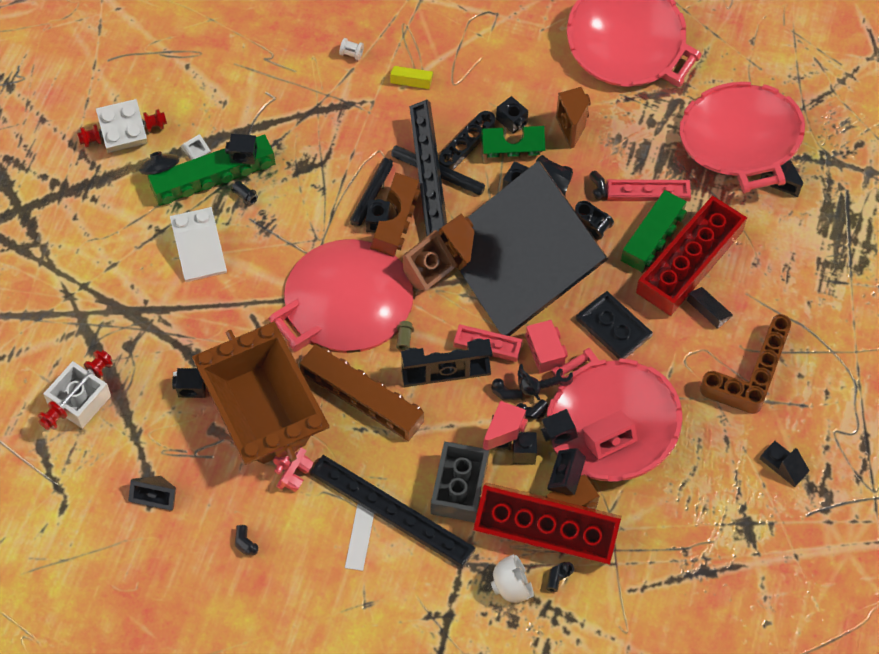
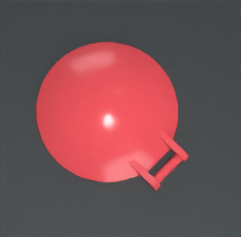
(630, 41)
(743, 132)
(344, 297)
(614, 386)

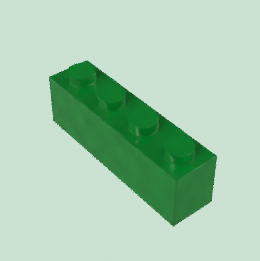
(653, 231)

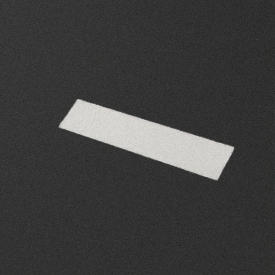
(359, 539)

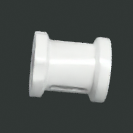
(351, 49)

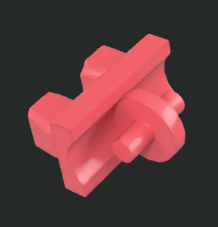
(288, 478)

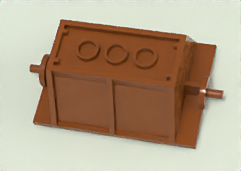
(261, 394)

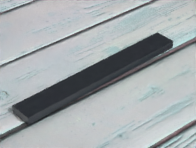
(428, 166)
(393, 511)

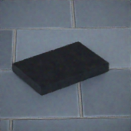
(614, 325)

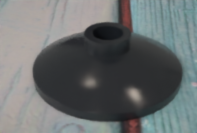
(158, 163)

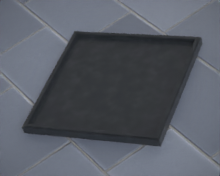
(527, 250)

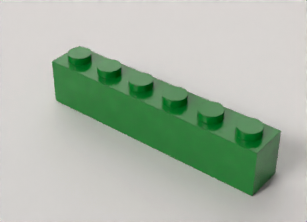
(206, 173)

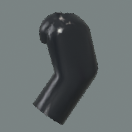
(601, 190)
(503, 392)
(534, 412)
(244, 544)
(558, 573)

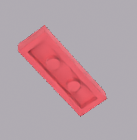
(501, 345)

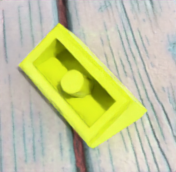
(411, 77)

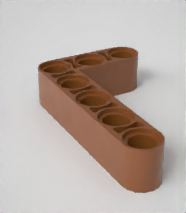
(763, 372)

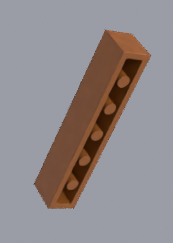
(362, 392)

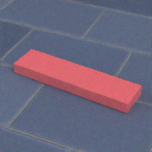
(646, 189)

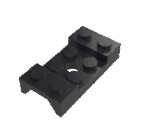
(444, 367)

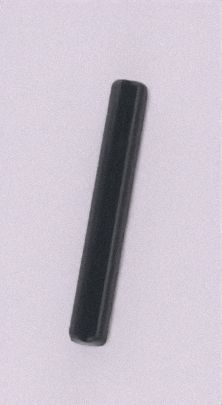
(371, 191)

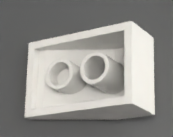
(198, 244)

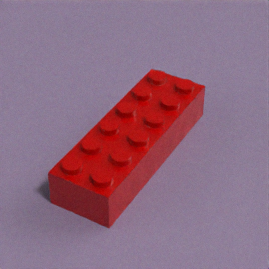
(691, 255)
(547, 523)

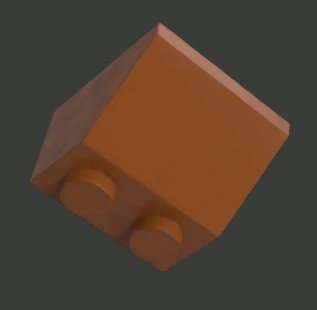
(572, 114)
(458, 238)

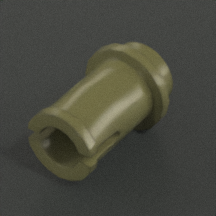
(404, 335)

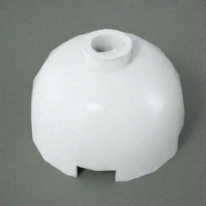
(511, 580)

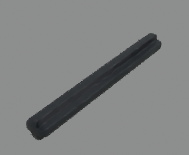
(446, 173)

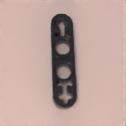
(465, 139)

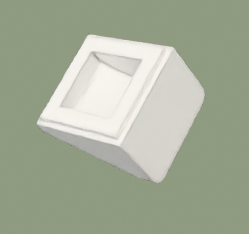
(195, 147)

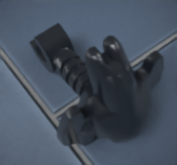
(531, 386)

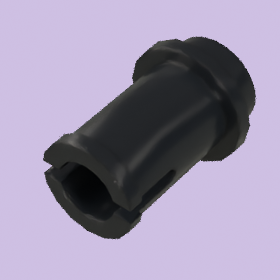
(248, 196)

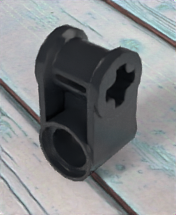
(595, 219)

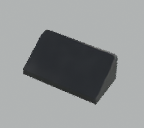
(709, 307)
(567, 471)

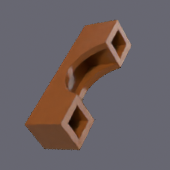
(388, 233)

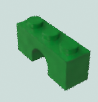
(531, 141)

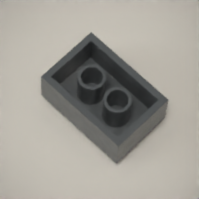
(459, 481)

